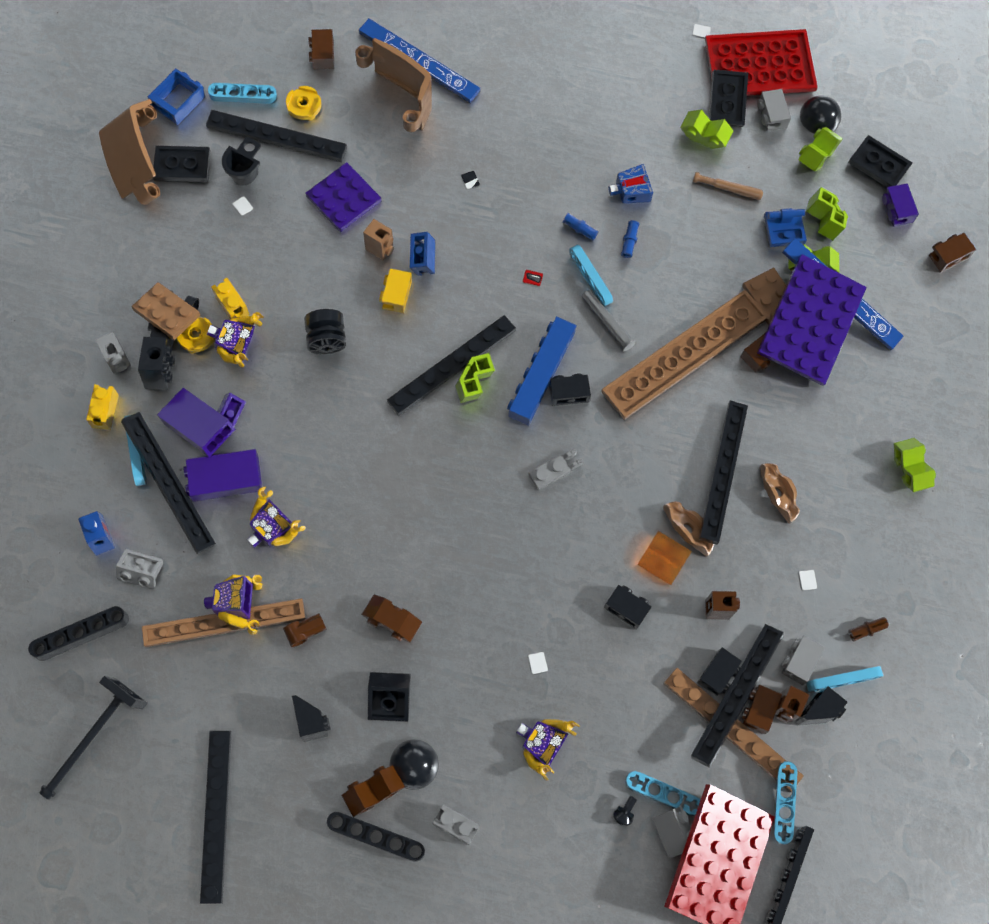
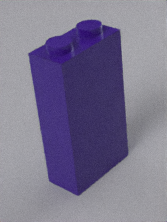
(196, 422)
(223, 475)

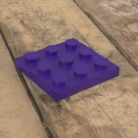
(343, 197)

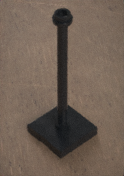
(121, 695)

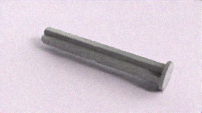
(608, 320)

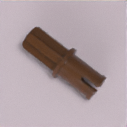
(868, 629)

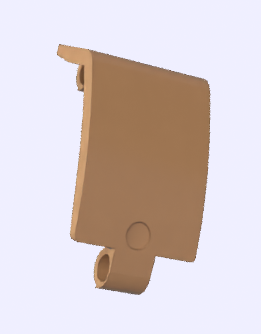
(403, 72)
(127, 154)

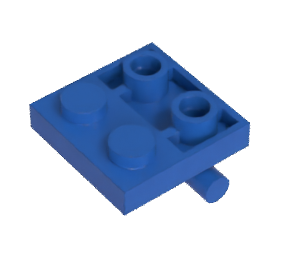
(785, 226)

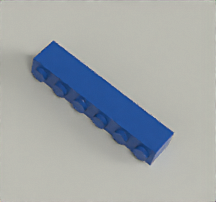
(543, 368)

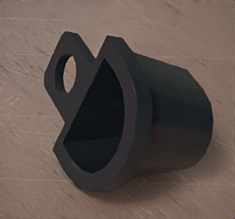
(241, 163)

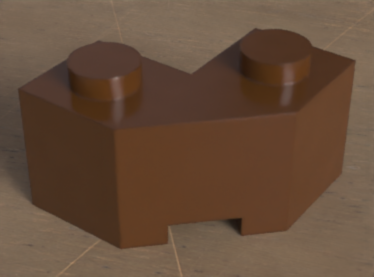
(384, 614)
(365, 795)

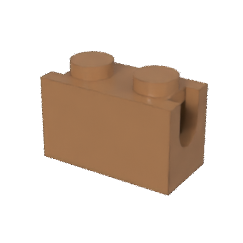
(378, 239)

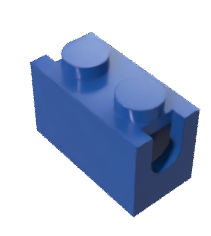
(422, 254)

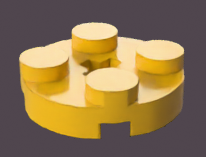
(307, 111)
(199, 343)

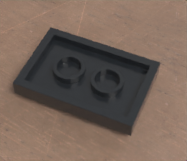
(728, 97)
(880, 162)
(181, 163)

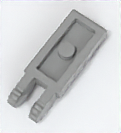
(554, 469)

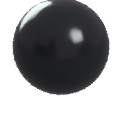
(820, 113)
(415, 763)

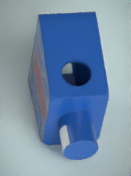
(632, 186)
(94, 530)

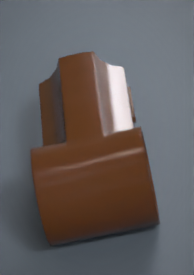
(299, 632)

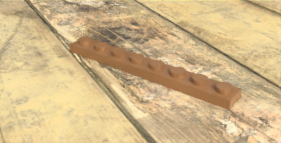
(211, 624)
(739, 735)

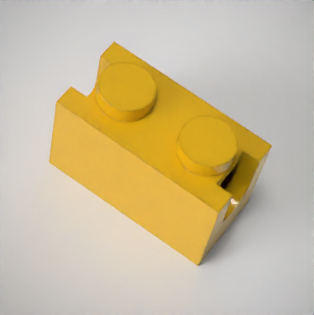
(396, 290)
(229, 299)
(102, 407)

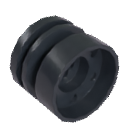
(325, 331)

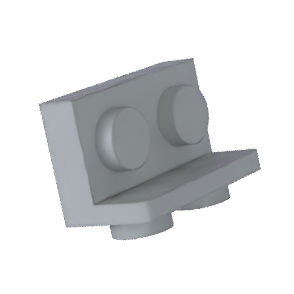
(138, 568)

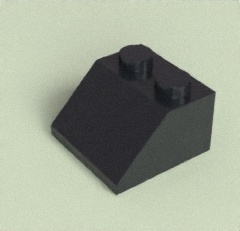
(388, 696)
(823, 708)
(310, 720)

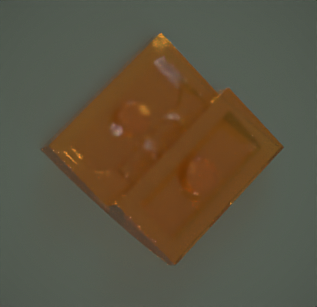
(664, 557)

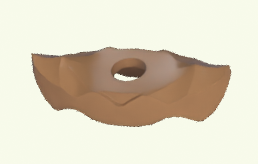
(787, 502)
(679, 517)

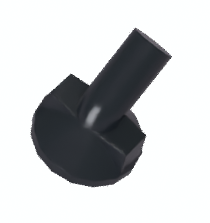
(623, 814)

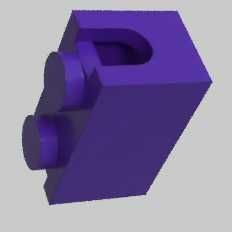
(900, 205)

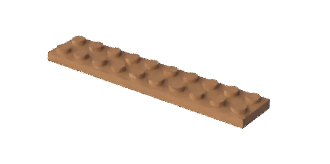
(684, 354)

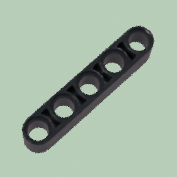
(69, 632)
(368, 829)

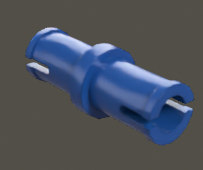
(580, 226)
(630, 239)

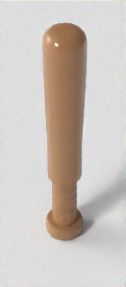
(743, 190)

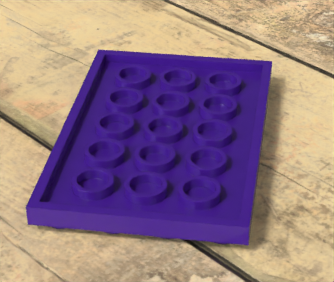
(812, 320)

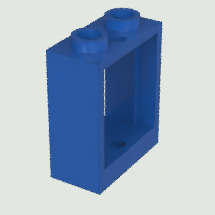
(167, 86)

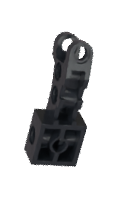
(157, 356)

